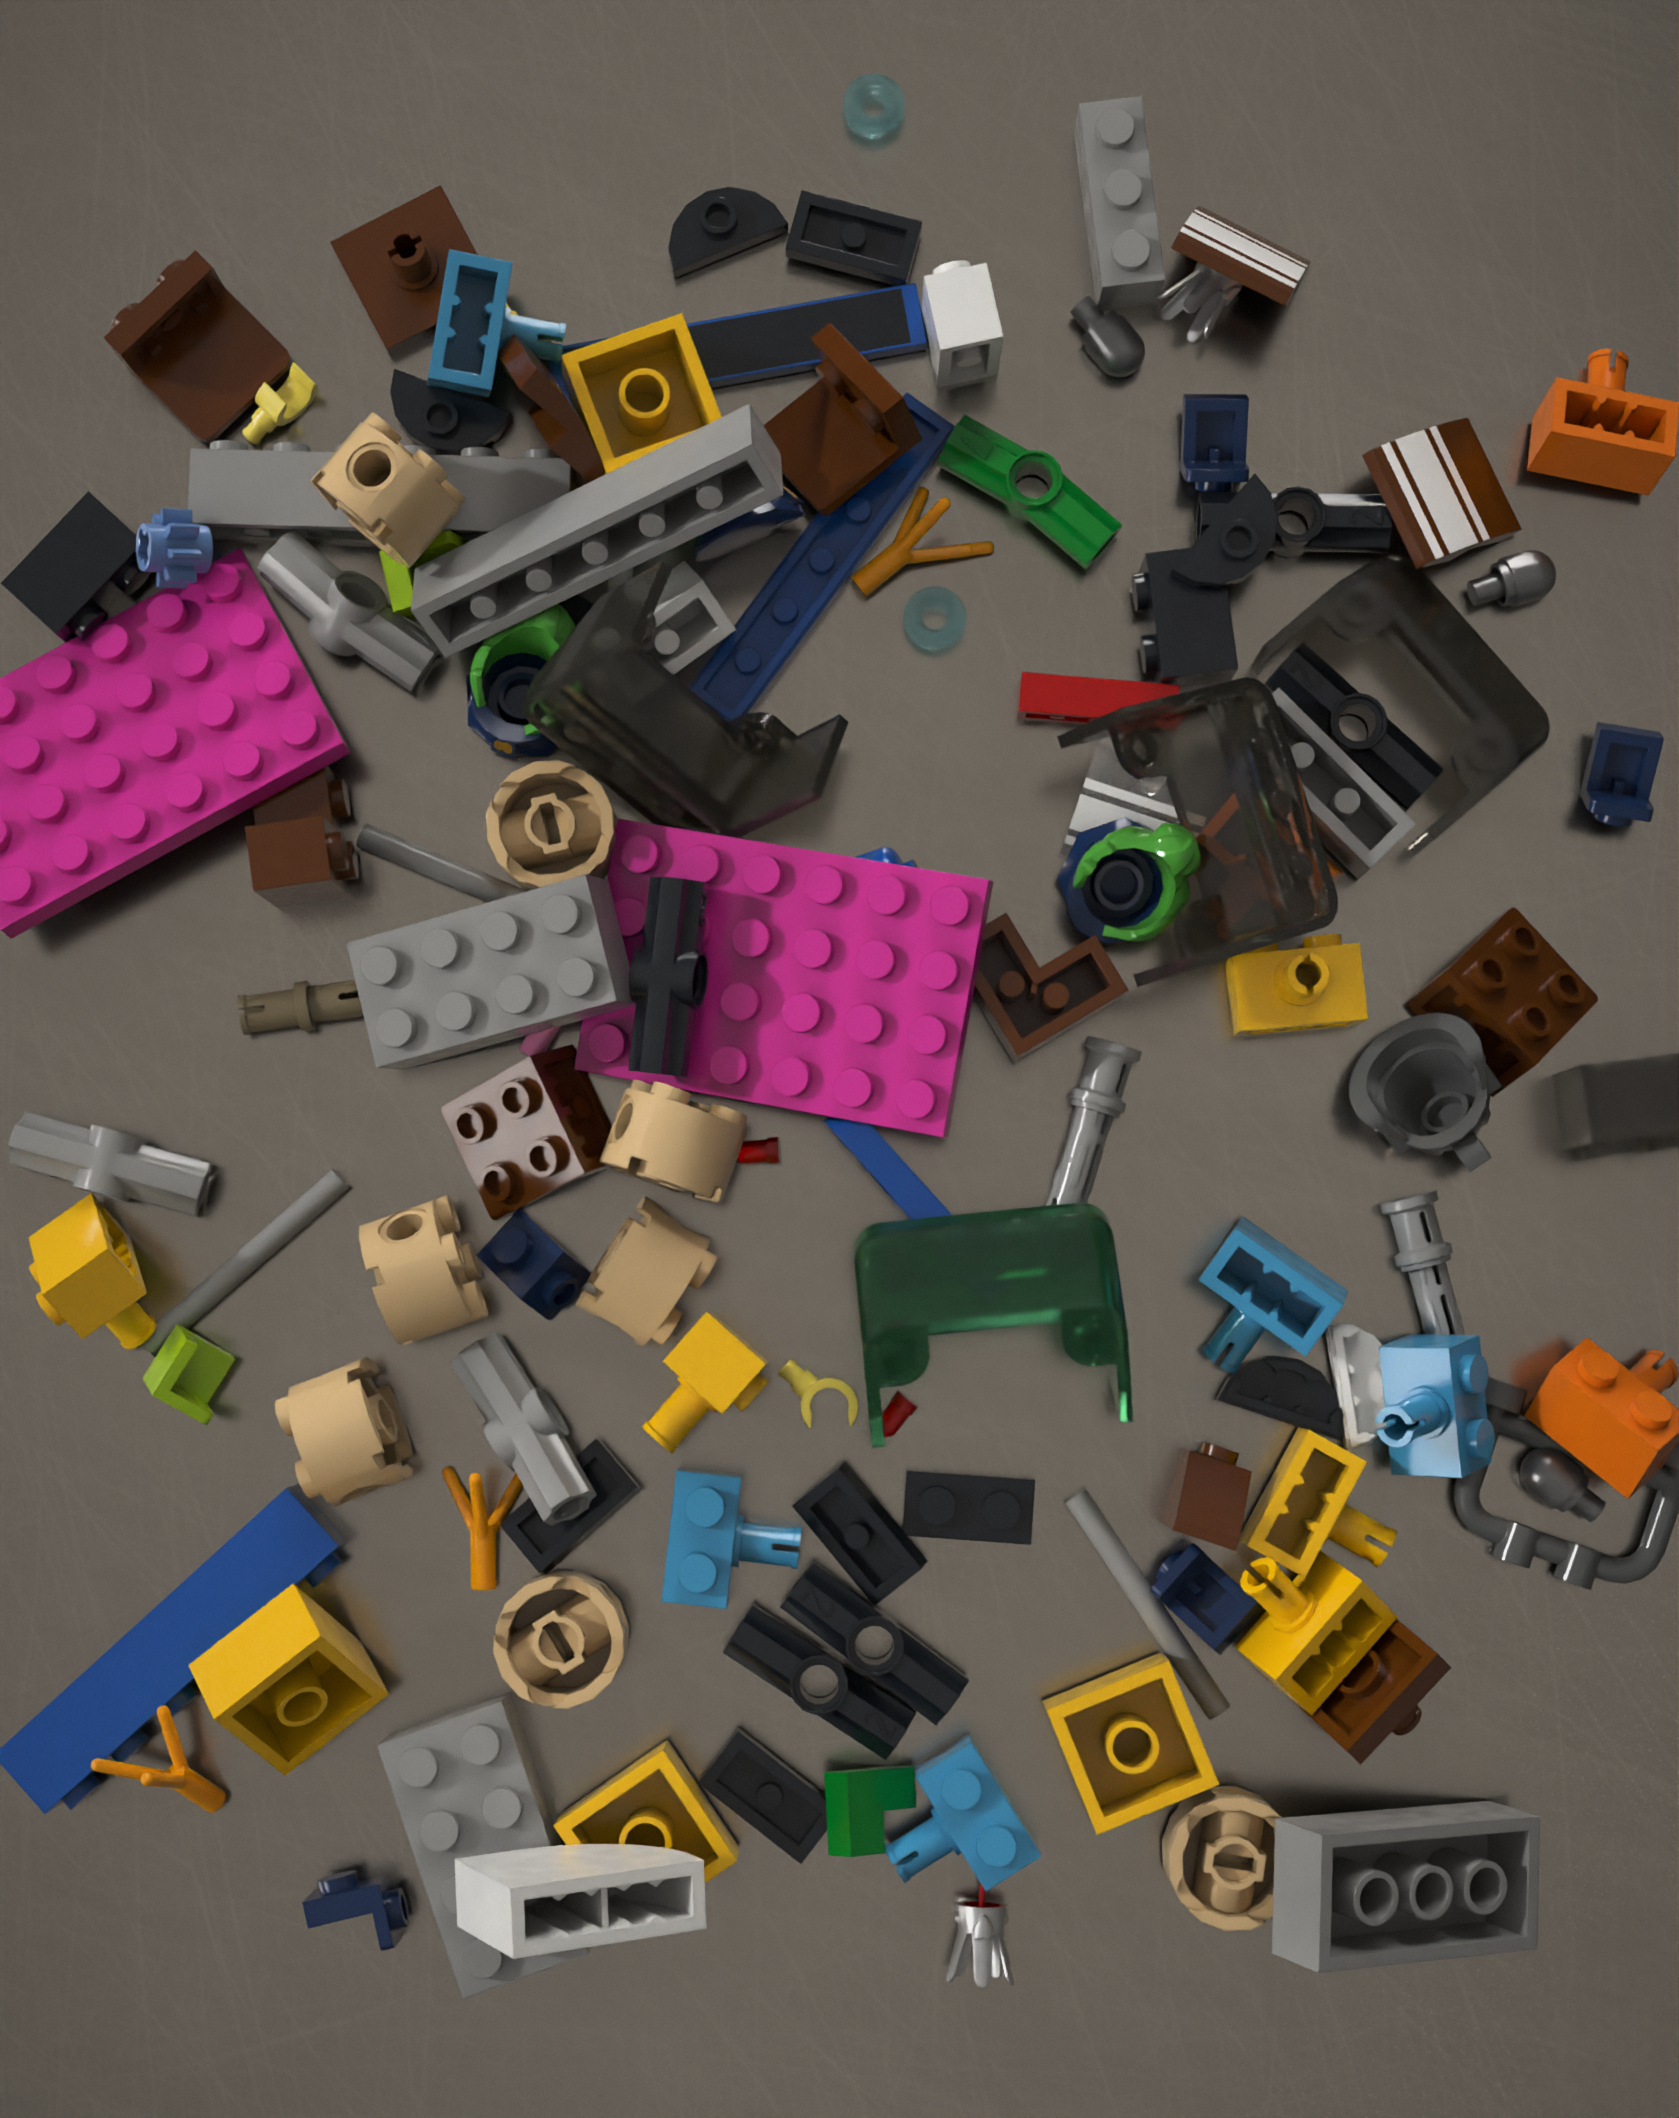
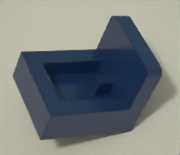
(1214, 440)
(1621, 774)
(534, 1265)
(1204, 1597)
(346, 1897)

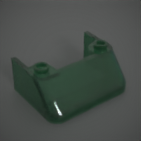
(984, 1276)

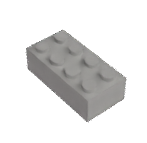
(491, 973)
(464, 1793)
(1405, 1885)

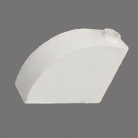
(578, 1896)

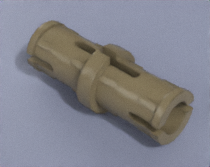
(299, 1006)

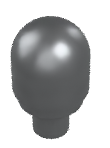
(1109, 339)
(1515, 580)
(1560, 1483)

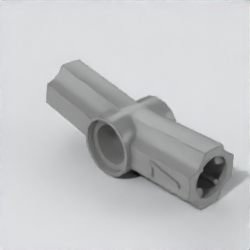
(347, 611)
(109, 1163)
(524, 1429)

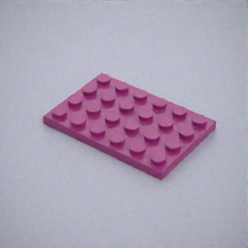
(149, 738)
(826, 977)

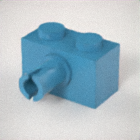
(477, 324)
(1269, 1291)
(1435, 1405)
(712, 1538)
(968, 1817)

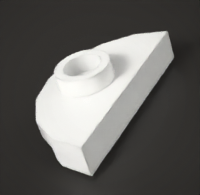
(1356, 1382)

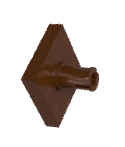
(401, 266)
(1381, 1692)

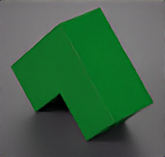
(857, 1805)

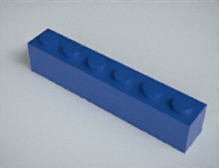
(149, 1667)

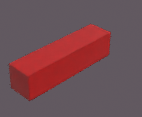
(1082, 698)

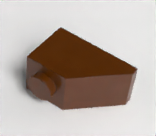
(1208, 1496)

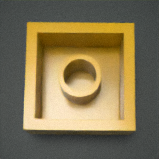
(639, 390)
(288, 1679)
(1130, 1743)
(652, 1806)

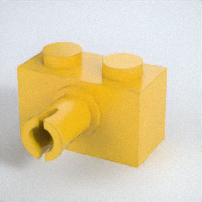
(1296, 987)
(90, 1274)
(714, 1374)
(1309, 1505)
(1311, 1627)

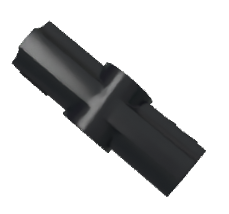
(1333, 521)
(1386, 755)
(668, 976)
(907, 1670)
(855, 1706)

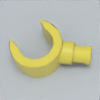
(280, 406)
(807, 1385)

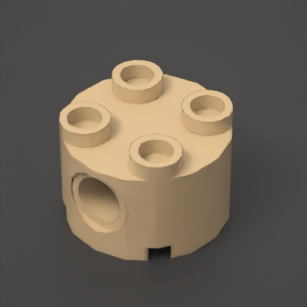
(387, 491)
(551, 825)
(674, 1142)
(423, 1271)
(647, 1274)
(346, 1433)
(561, 1639)
(1223, 1857)

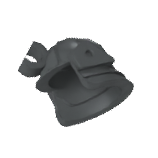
(1426, 1087)

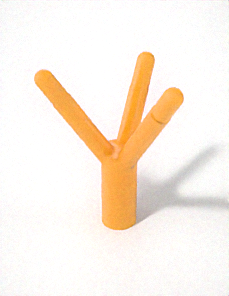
(908, 535)
(481, 1531)
(178, 1775)

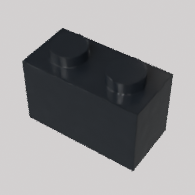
(78, 570)
(1187, 625)

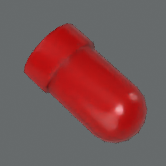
(760, 1151)
(897, 1413)

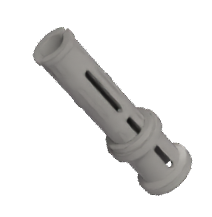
(1096, 1104)
(1425, 1259)

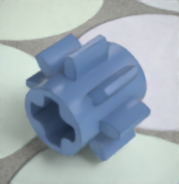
(174, 548)

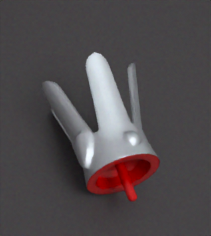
(1201, 288)
(980, 1926)

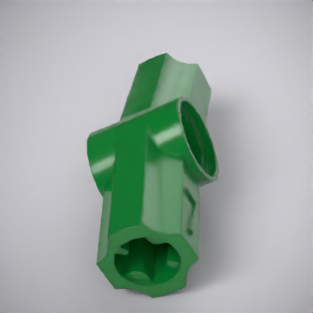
(1061, 514)

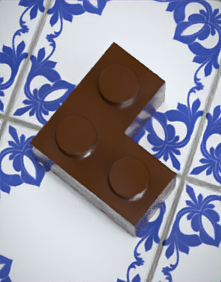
(300, 843)
(1040, 1003)

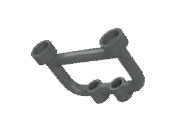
(1574, 1561)

